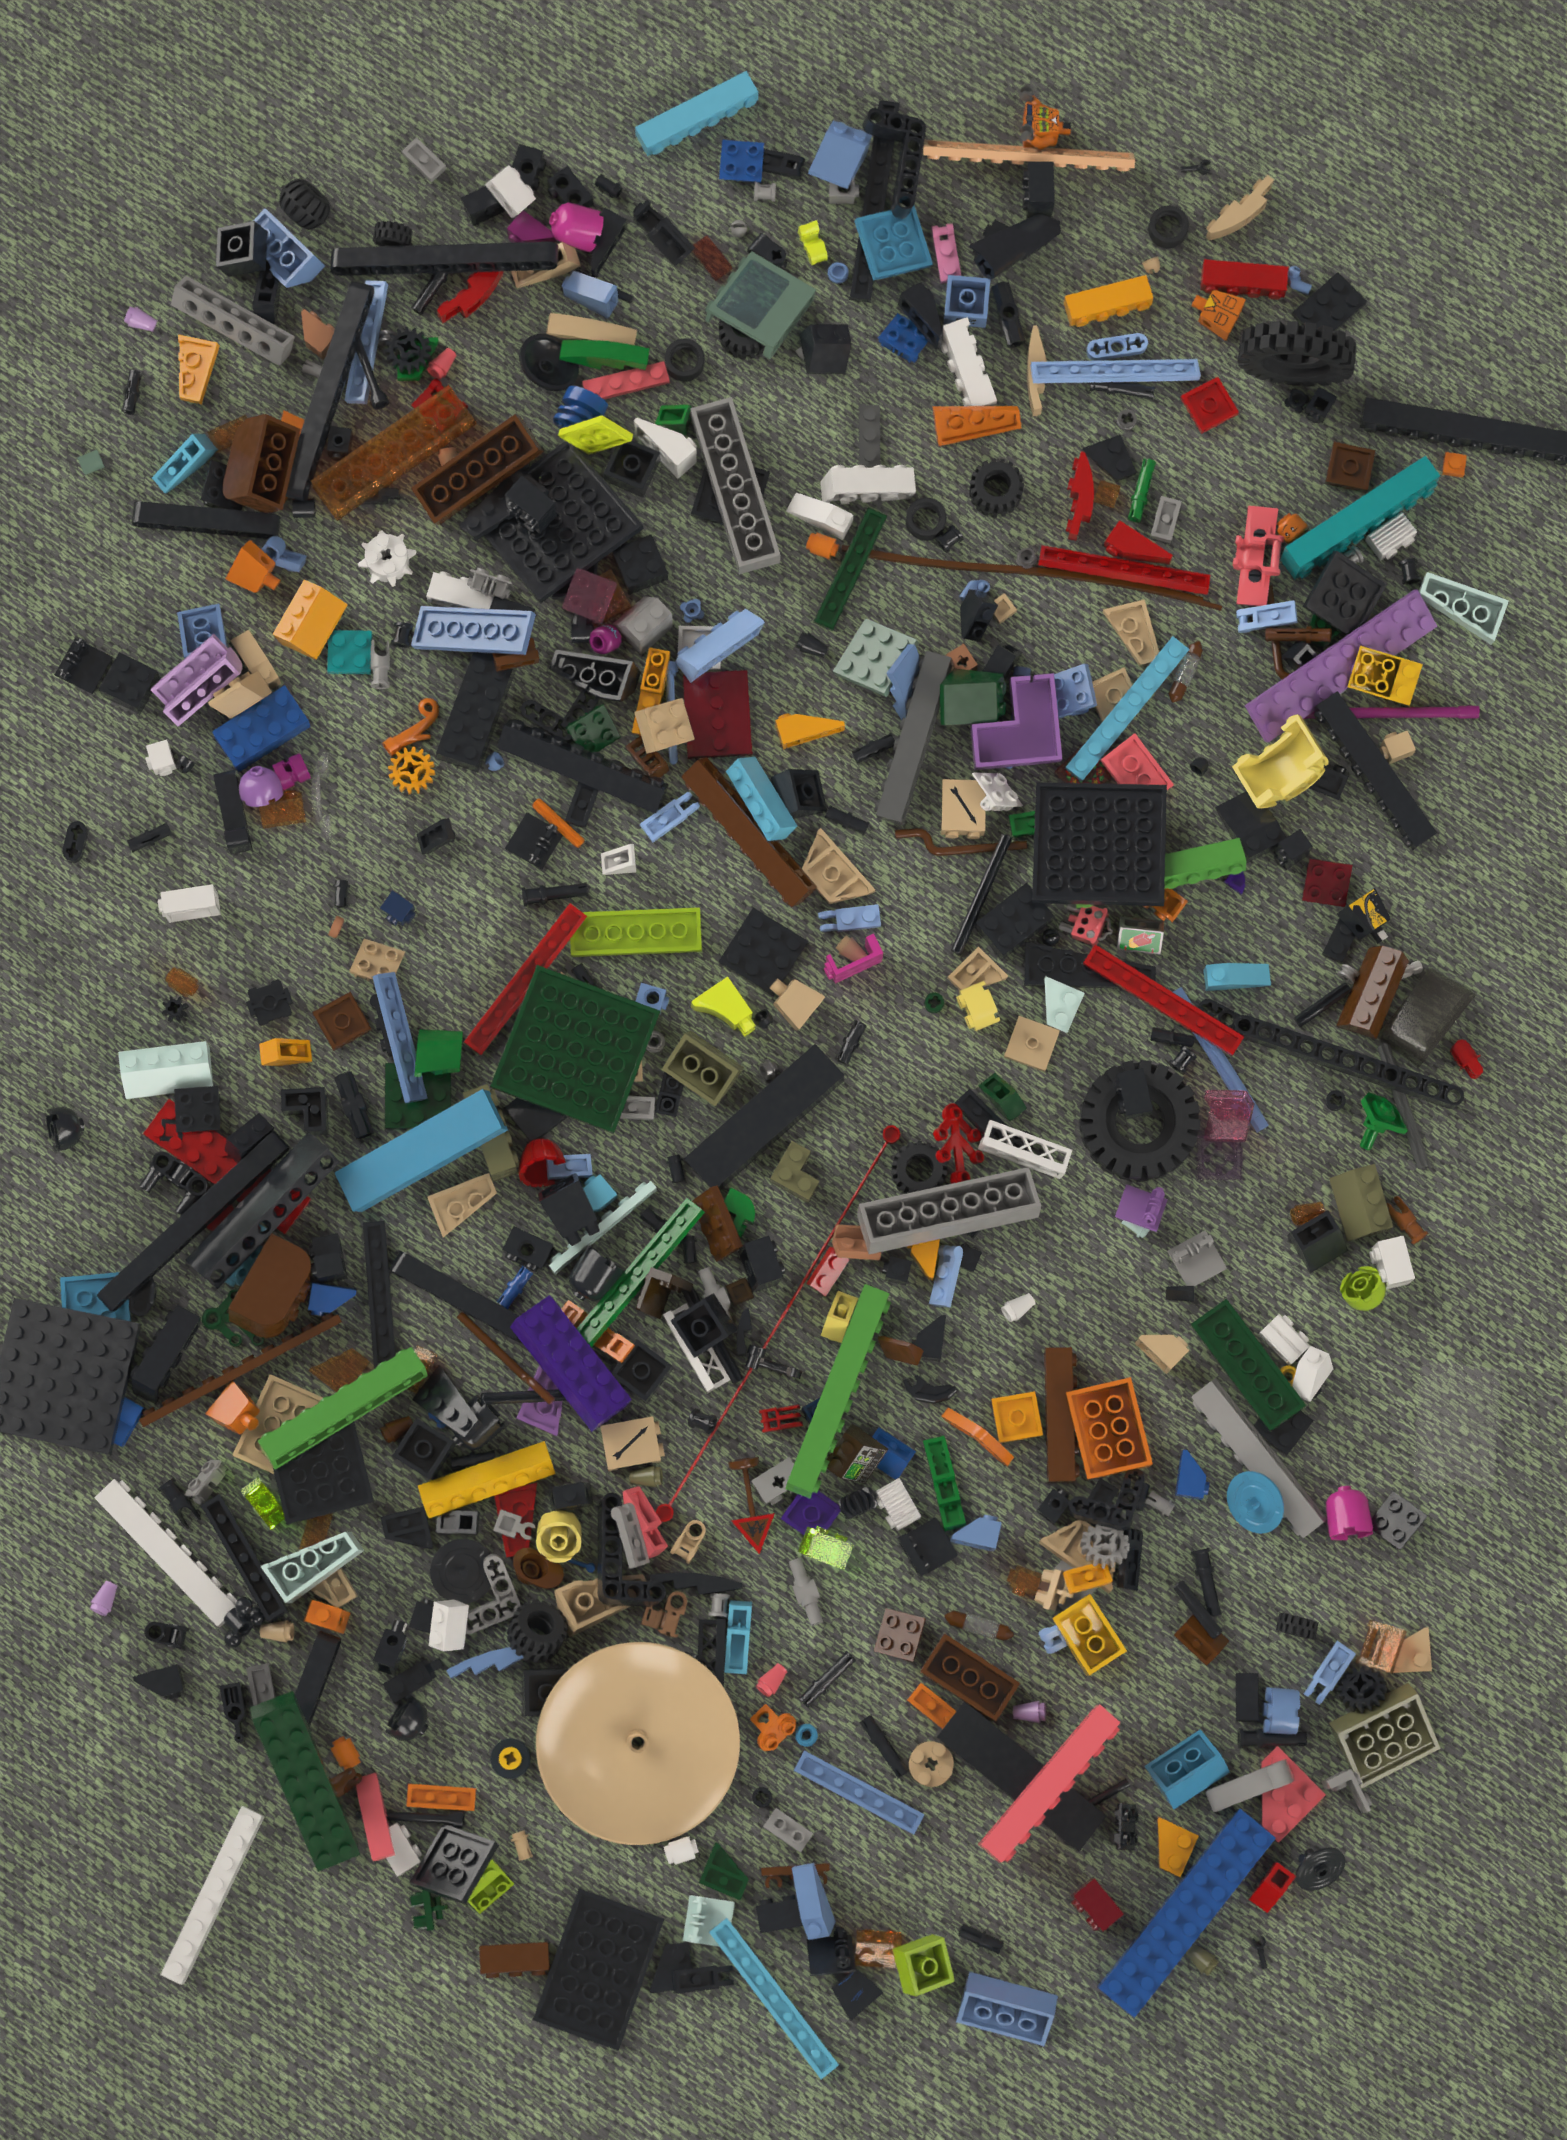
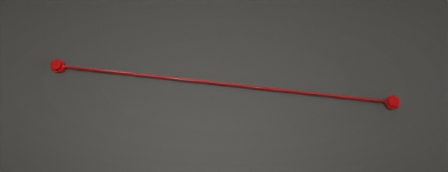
(890, 1135)

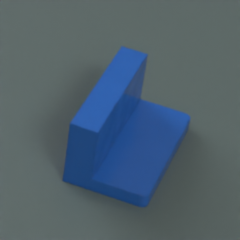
(896, 1457)

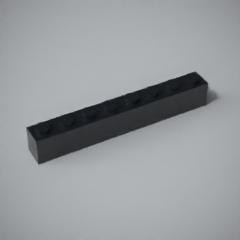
(582, 765)
(1374, 770)

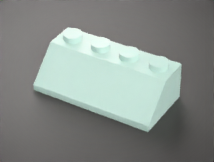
(164, 1069)

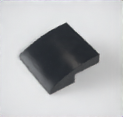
(533, 1119)

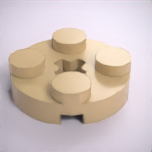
(919, 1758)

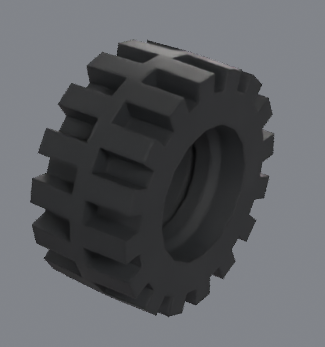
(392, 234)
(1297, 1626)

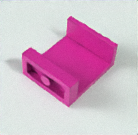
(875, 956)

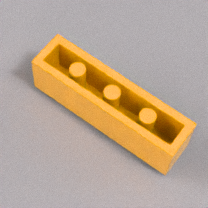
(1108, 301)

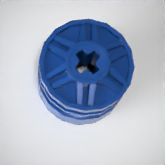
(578, 407)

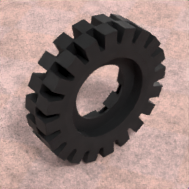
(1297, 353)
(1140, 1160)

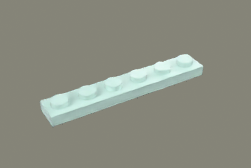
(609, 1220)

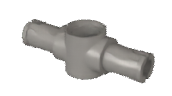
(711, 1287)
(806, 1591)

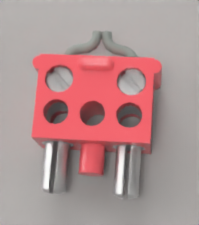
(1092, 929)

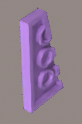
(542, 1414)

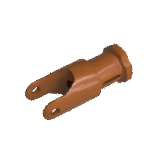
(1406, 1221)

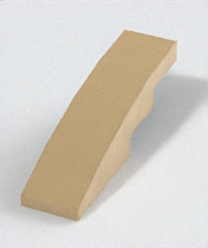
(581, 328)
(1035, 354)

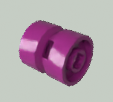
(291, 771)

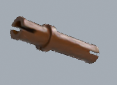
(1298, 634)

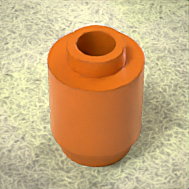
(822, 545)
(345, 1753)

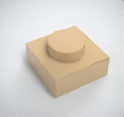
(1005, 608)

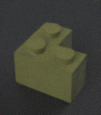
(790, 1176)

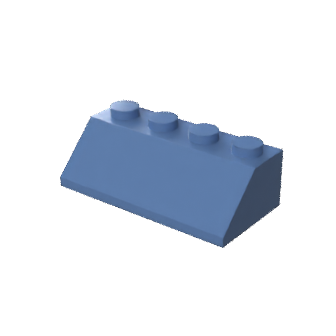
(1007, 2008)

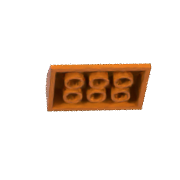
(1109, 1428)

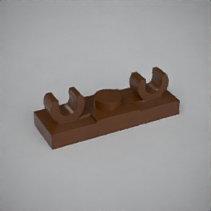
(775, 1872)

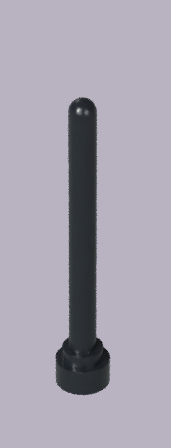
(378, 398)
(454, 1819)

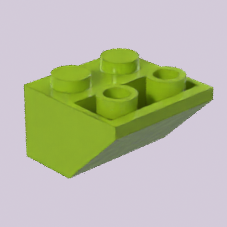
(490, 1887)

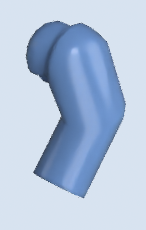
(1295, 281)
(979, 585)

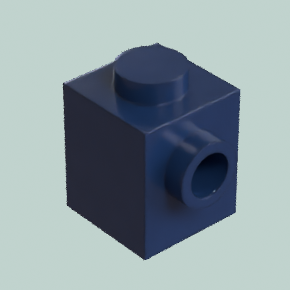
(397, 909)

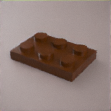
(717, 1224)

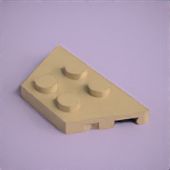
(834, 872)
(1066, 1546)

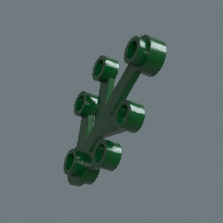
(224, 1318)

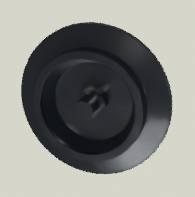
(459, 1571)

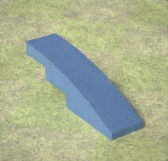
(501, 1658)

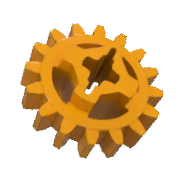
(419, 768)

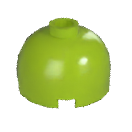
(1363, 1289)

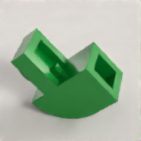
(740, 1207)

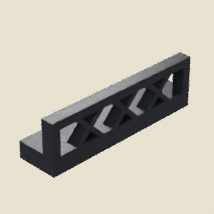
(720, 1646)

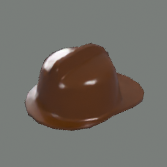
(536, 1570)

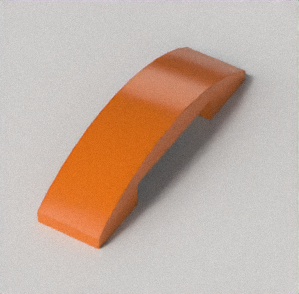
(609, 1343)

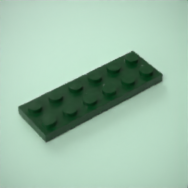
(1248, 1365)

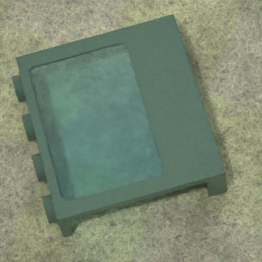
(761, 302)

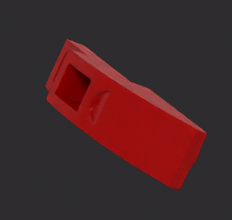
(469, 300)
(1083, 490)

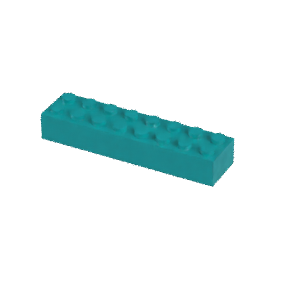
(1360, 518)

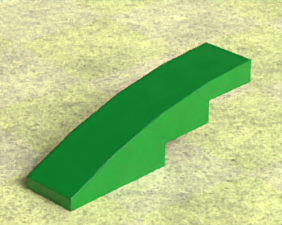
(598, 353)
(944, 1483)

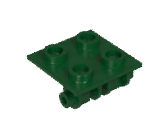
(594, 730)

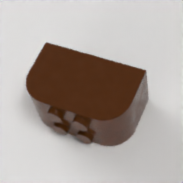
(261, 463)
(272, 1289)

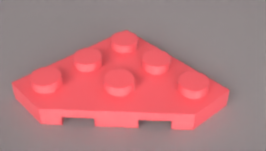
(1290, 1803)

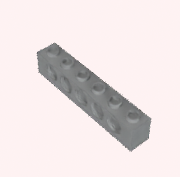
(232, 320)

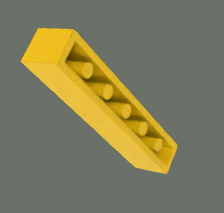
(486, 1479)

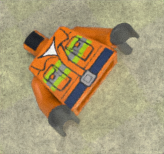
(1040, 122)

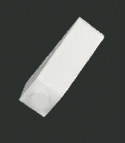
(821, 515)

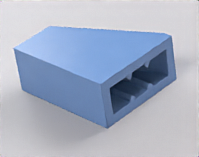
(591, 293)

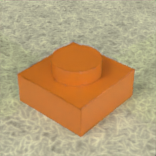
(1454, 464)

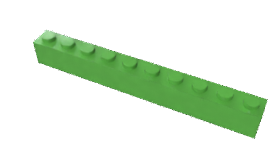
(837, 1391)

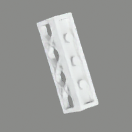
(1023, 1157)
(695, 1362)

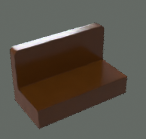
(510, 661)
(1198, 1640)

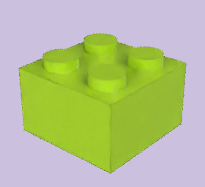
(923, 1965)

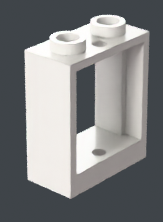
(189, 903)

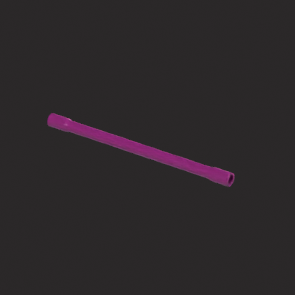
(1461, 712)

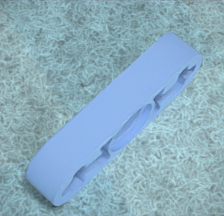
(1133, 350)

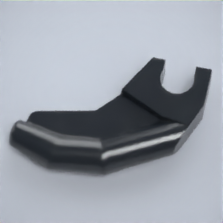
(927, 1393)

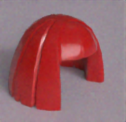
(533, 1162)

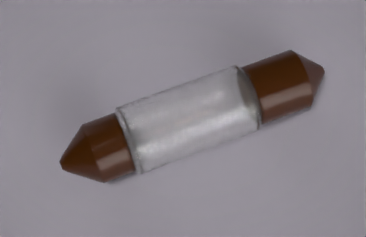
(1185, 672)
(979, 1625)

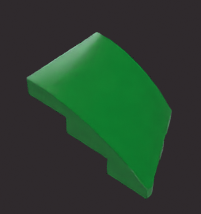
(438, 1052)

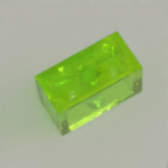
(826, 1548)

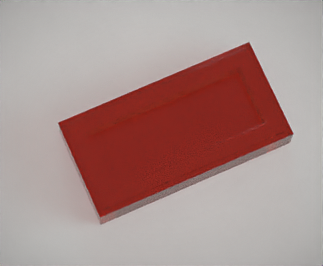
(711, 258)

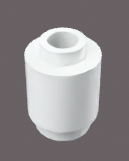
(681, 1850)

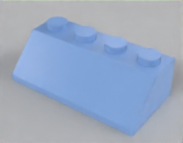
(719, 644)

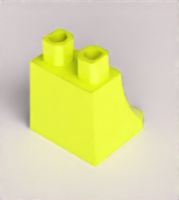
(726, 1004)

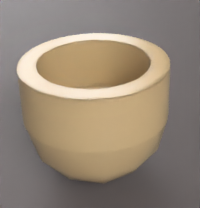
(1150, 264)

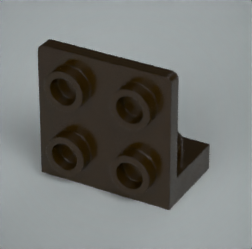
(657, 1290)

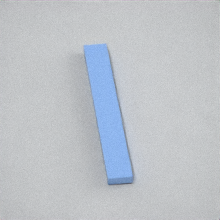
(1115, 371)

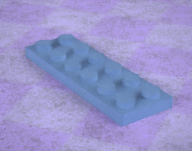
(473, 630)

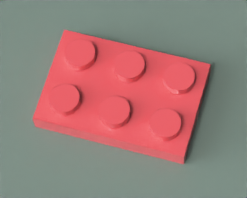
(1134, 764)

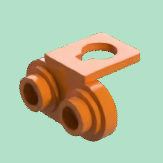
(774, 1730)

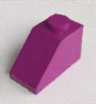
(528, 229)

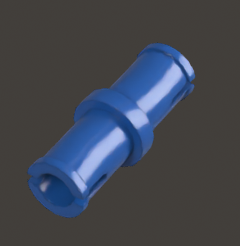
(515, 1287)

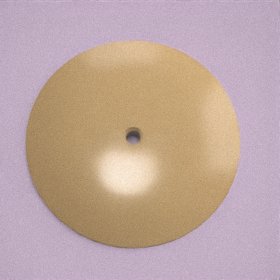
(646, 1789)

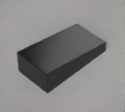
(1180, 1293)

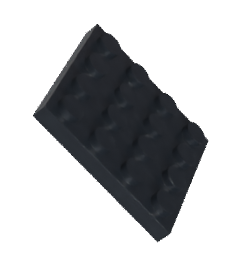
(325, 1478)

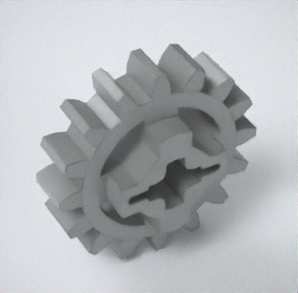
(1104, 1545)

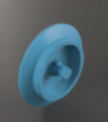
(1255, 1502)

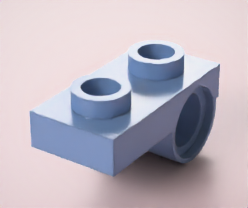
(283, 558)

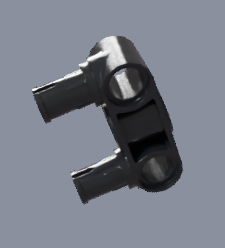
(179, 1175)

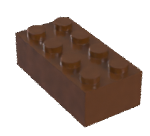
(969, 1677)

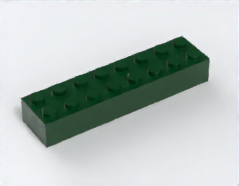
(305, 1780)

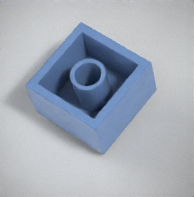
(968, 299)

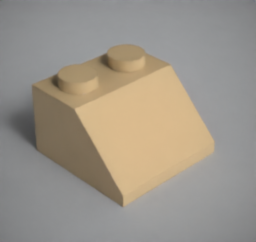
(1163, 1349)

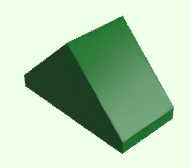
(675, 418)

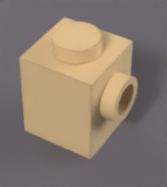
(1397, 746)

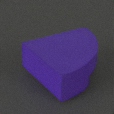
(1236, 882)

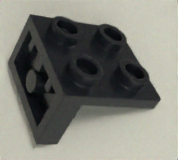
(927, 1547)

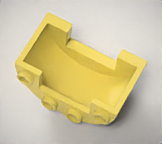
(1283, 767)

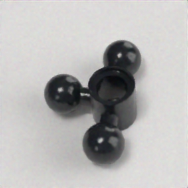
(240, 1623)

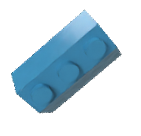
(1187, 1769)

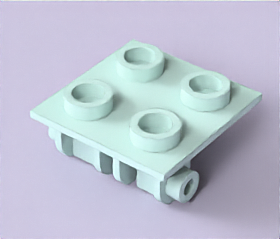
(703, 1916)

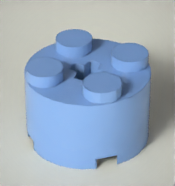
(1281, 1711)

